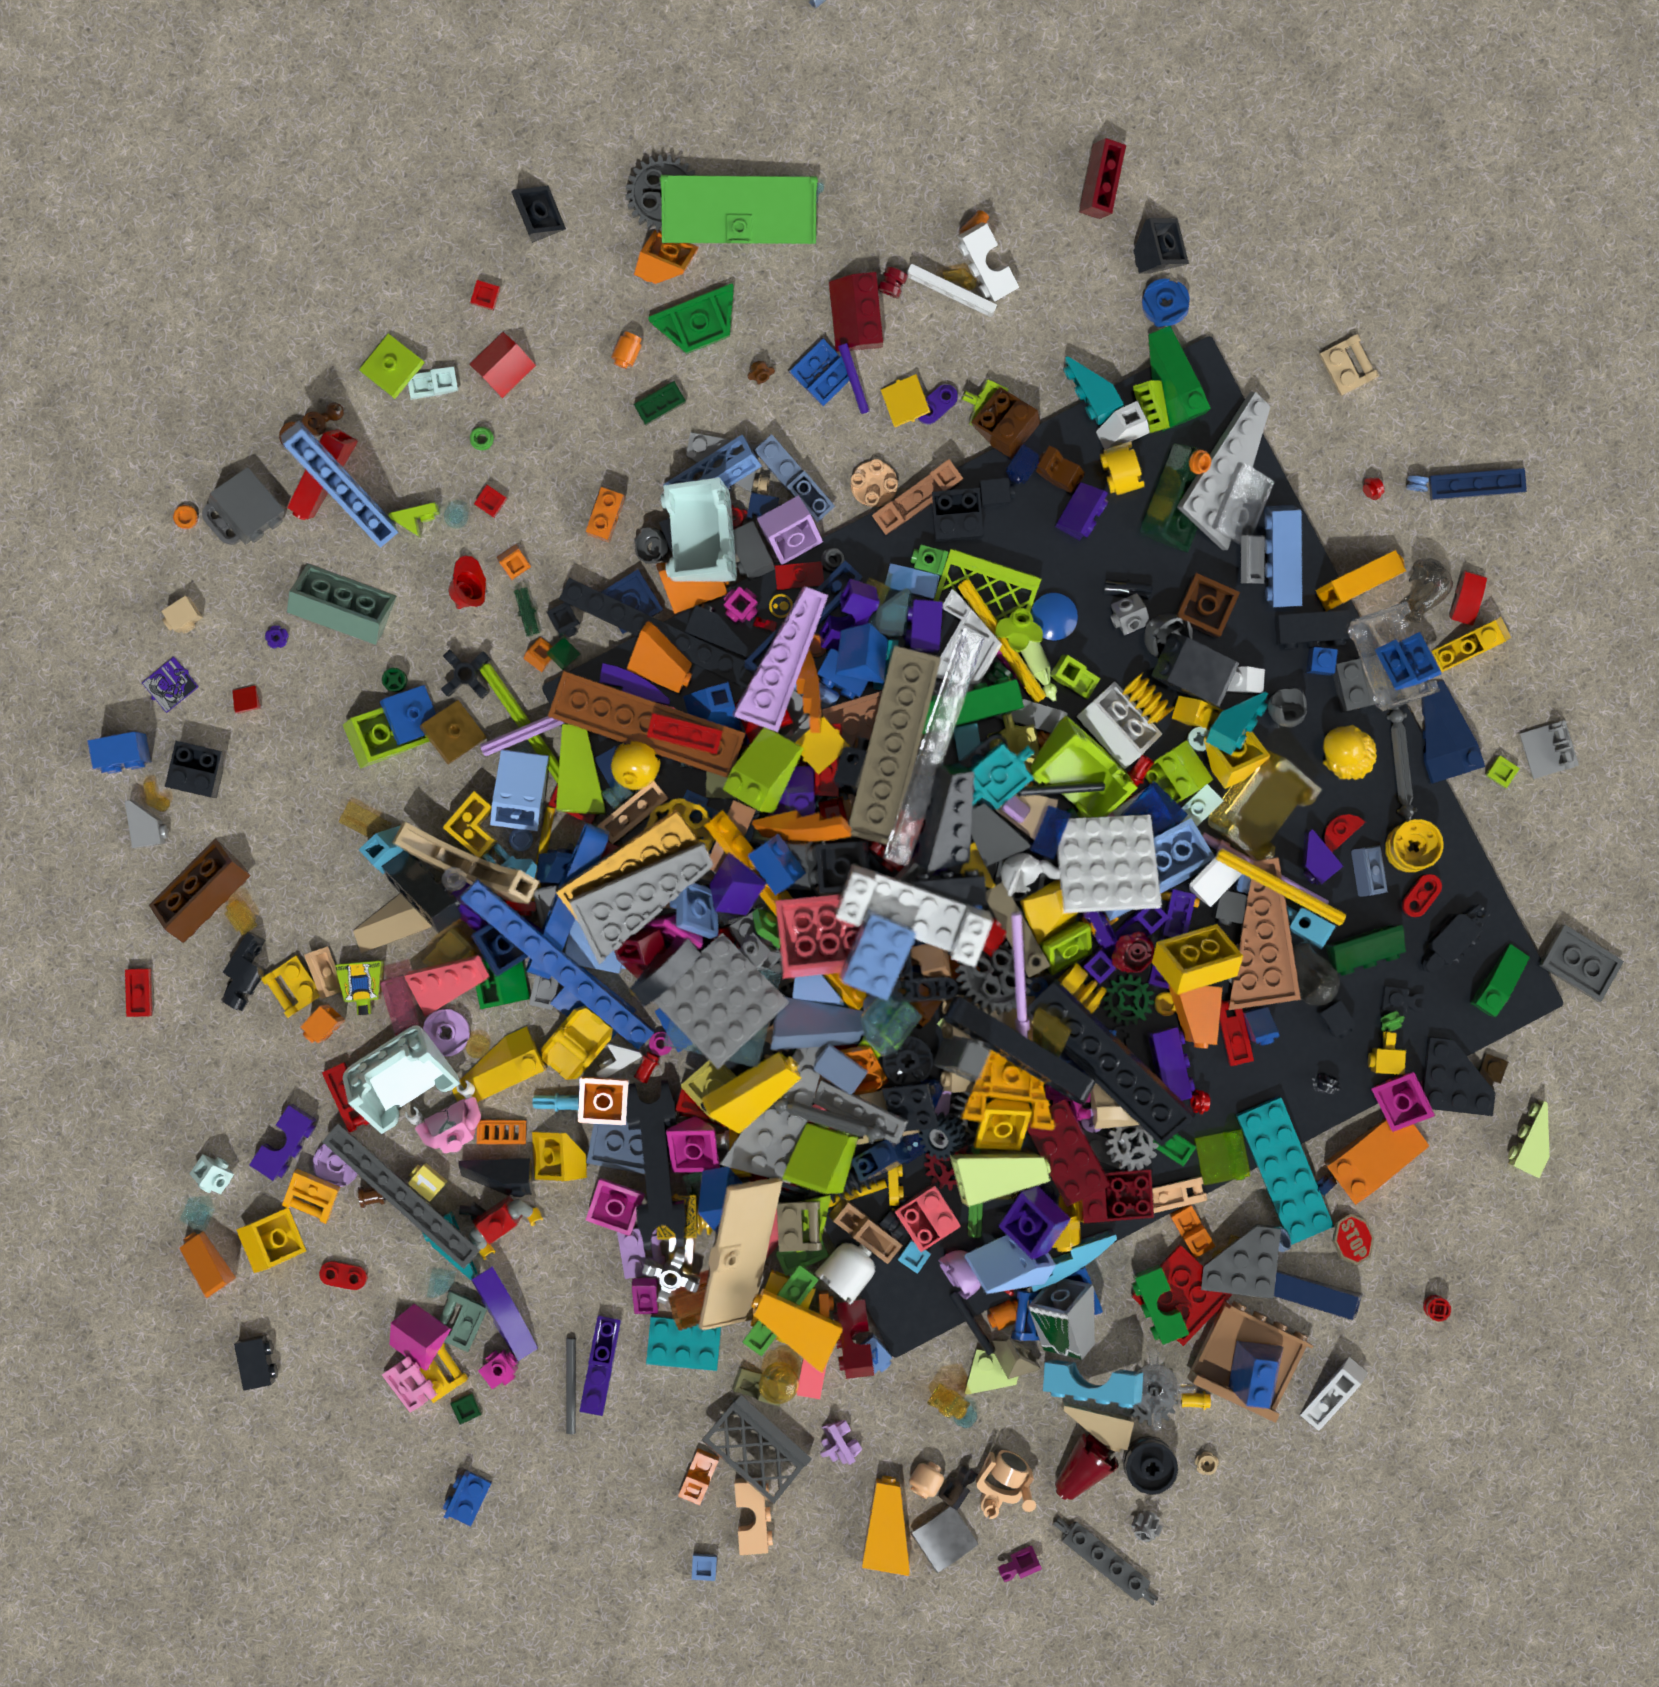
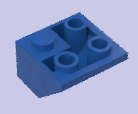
(714, 705)

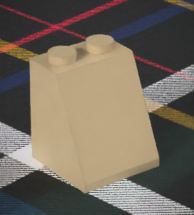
(1032, 822)

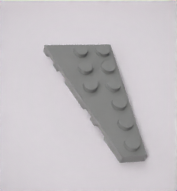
(1236, 445)

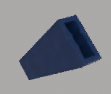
(1317, 1295)

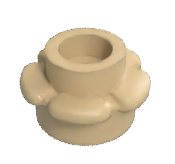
(760, 485)
(1206, 1469)

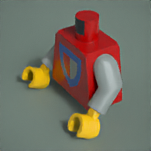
(499, 1221)

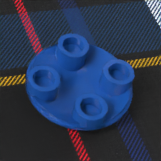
(1055, 615)

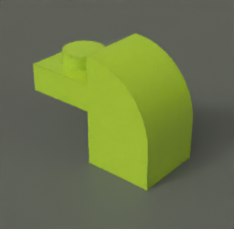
(1074, 676)

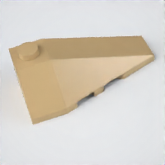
(389, 924)

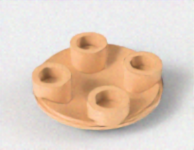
(874, 483)

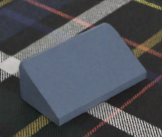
(1369, 871)
(839, 1069)

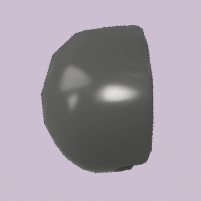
(658, 549)

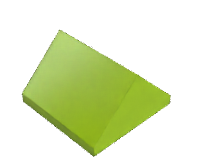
(1067, 946)

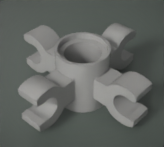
(674, 1266)

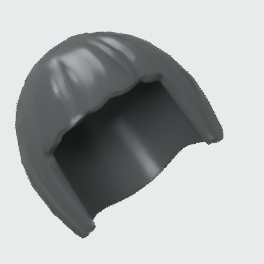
(1288, 707)

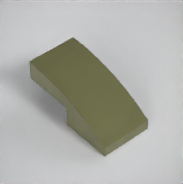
(748, 1384)

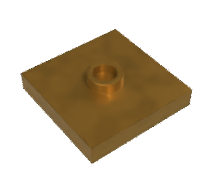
(453, 732)

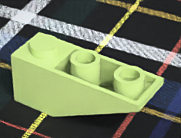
(1534, 1153)

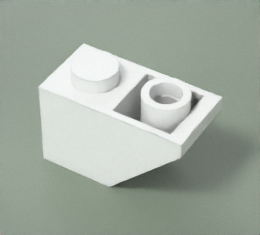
(1123, 426)
(1247, 680)

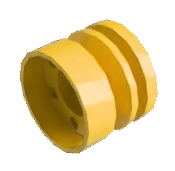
(1427, 847)
(1073, 981)

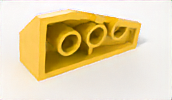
(505, 1065)

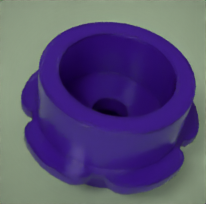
(281, 641)

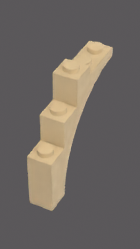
(505, 882)

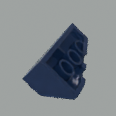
(1449, 741)

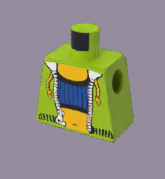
(361, 983)

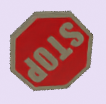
(1353, 1239)

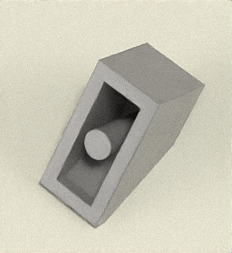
(144, 826)

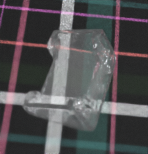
(1373, 632)

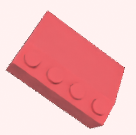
(812, 936)

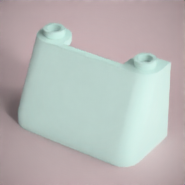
(700, 531)
(395, 1076)

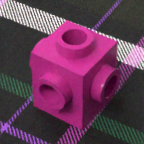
(735, 597)
(496, 1376)

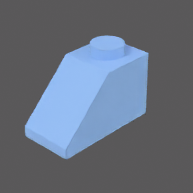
(817, 990)

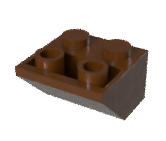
(1006, 422)

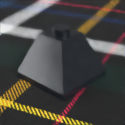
(1160, 246)

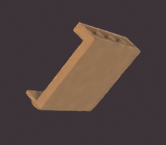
(1216, 1355)

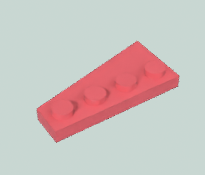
(445, 982)

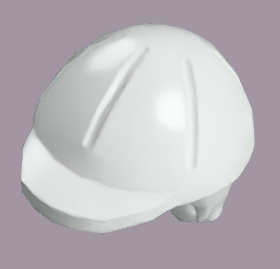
(1023, 870)

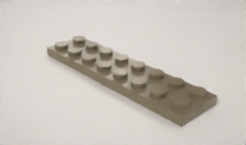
(893, 743)

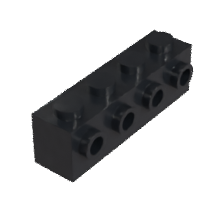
(421, 891)

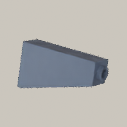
(815, 1025)

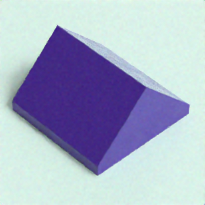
(735, 887)

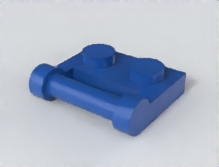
(1031, 1332)

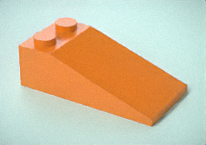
(1375, 1158)

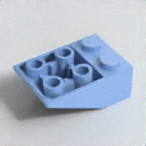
(519, 790)
(1007, 1267)

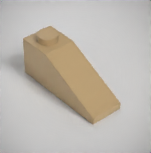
(1106, 1427)

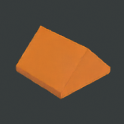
(603, 1100)

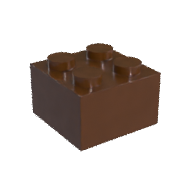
(1207, 605)

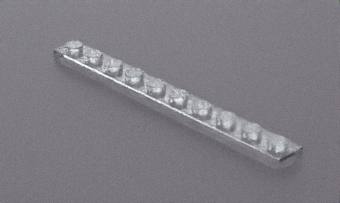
(934, 747)

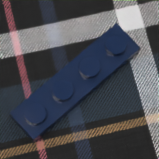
(1477, 484)

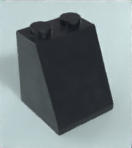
(1194, 669)

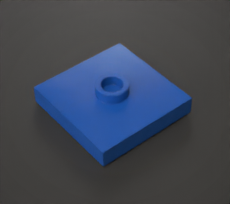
(407, 712)

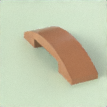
(917, 497)

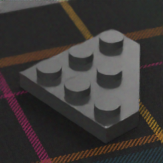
(1246, 1264)

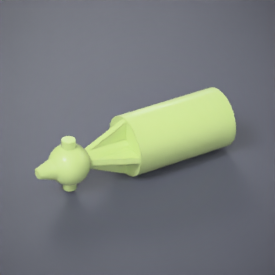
(1039, 667)

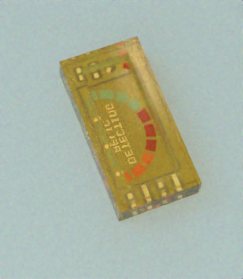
(363, 820)

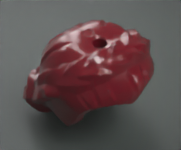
(1125, 956)

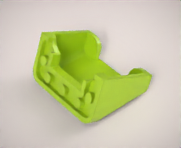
(1076, 758)

